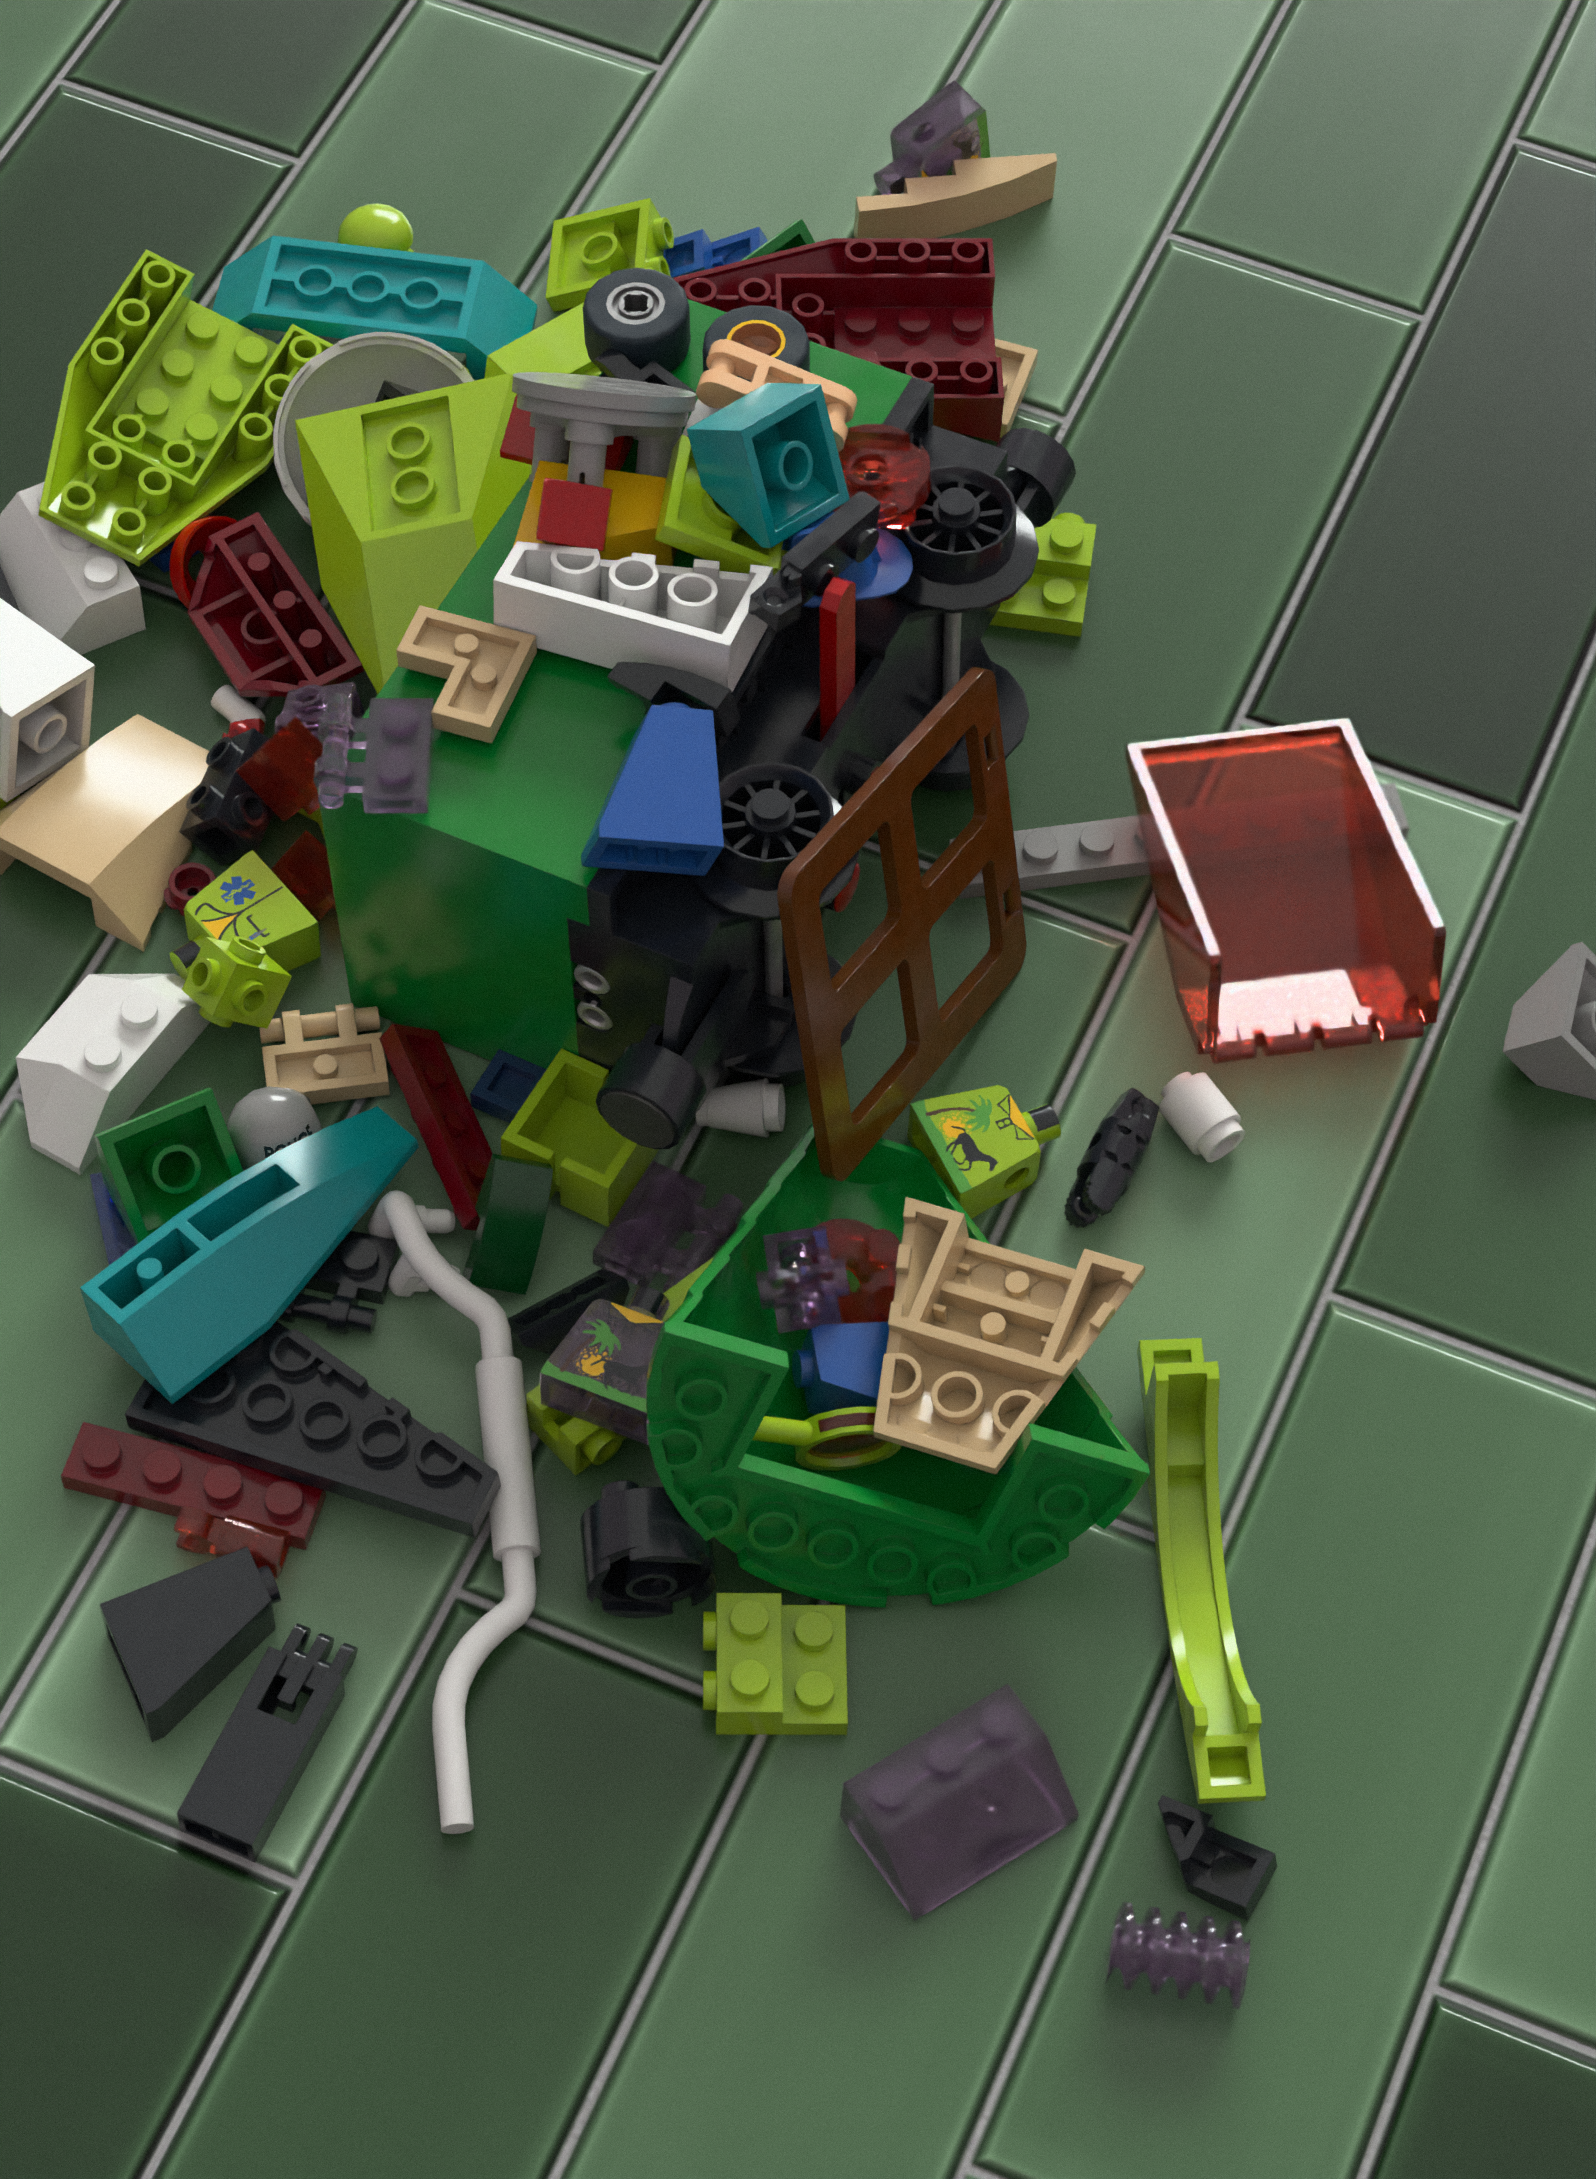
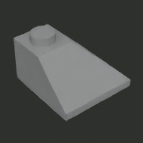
(1555, 1026)

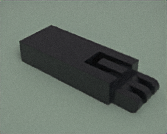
(261, 1755)

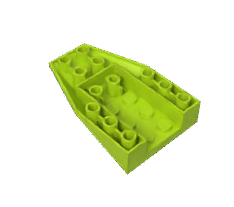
(163, 414)
(404, 504)

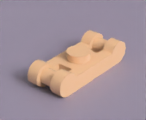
(730, 359)

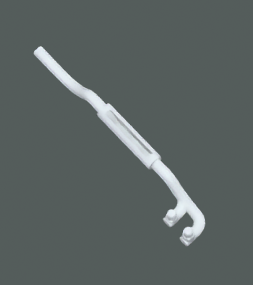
(505, 1449)

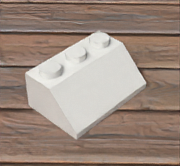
(66, 581)

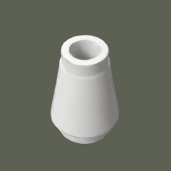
(745, 1108)

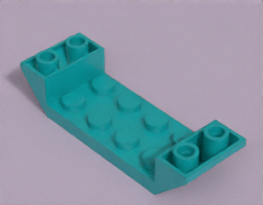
(365, 289)

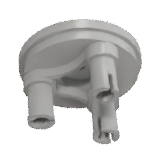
(584, 413)

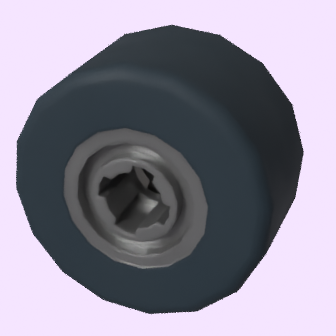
(638, 315)

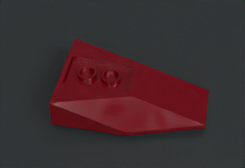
(888, 302)

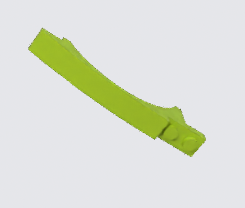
(1183, 1486)

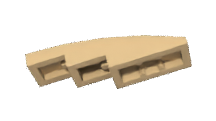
(950, 204)

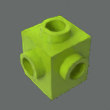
(227, 974)

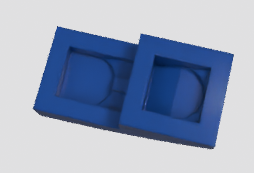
(697, 253)

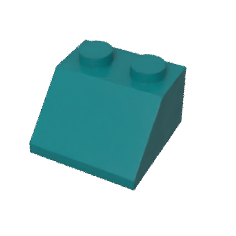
(771, 460)

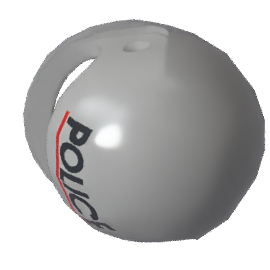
(269, 1122)

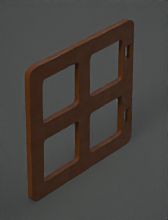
(902, 938)

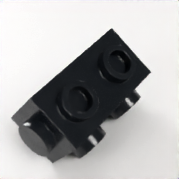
(224, 811)

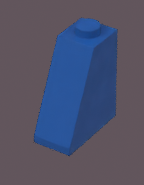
(663, 798)
(841, 1365)

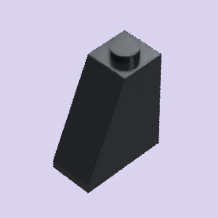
(189, 1634)

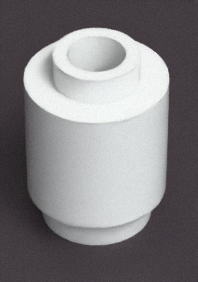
(1201, 1115)

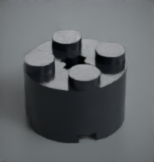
(643, 1553)

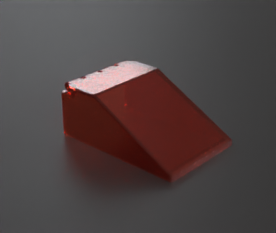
(1285, 892)

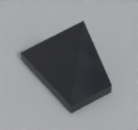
(551, 1319)

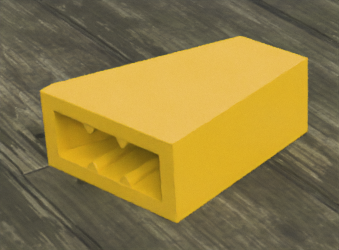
(632, 512)

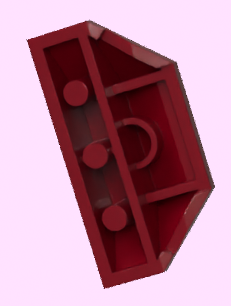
(264, 616)

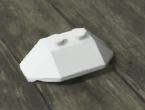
(102, 1059)

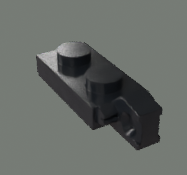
(816, 559)

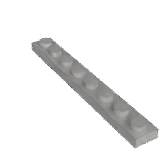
(1098, 851)

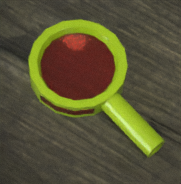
(830, 1439)

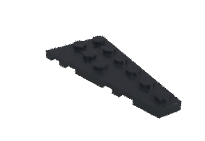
(319, 1423)

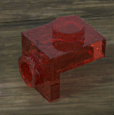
(307, 875)

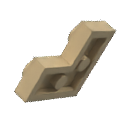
(480, 664)

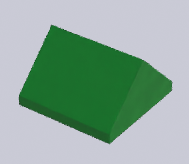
(166, 1160)

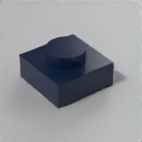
(505, 1085)

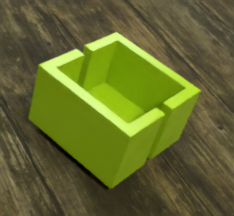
(563, 1128)

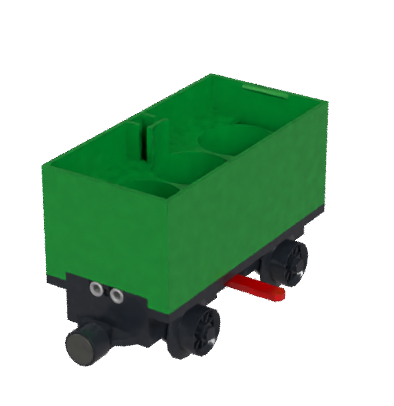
(667, 978)

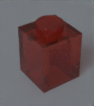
(285, 770)

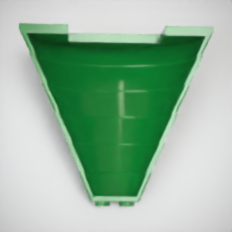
(878, 1527)

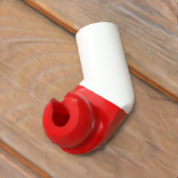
(238, 711)

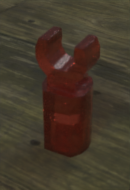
(205, 1534)

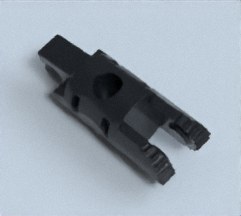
(1111, 1158)

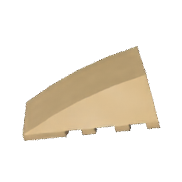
(111, 824)
(983, 1337)

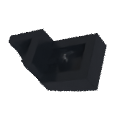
(666, 684)
(1215, 1863)

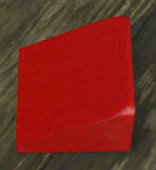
(573, 514)

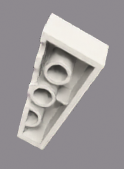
(631, 609)

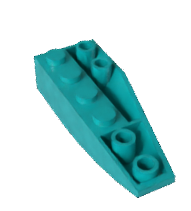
(241, 1252)

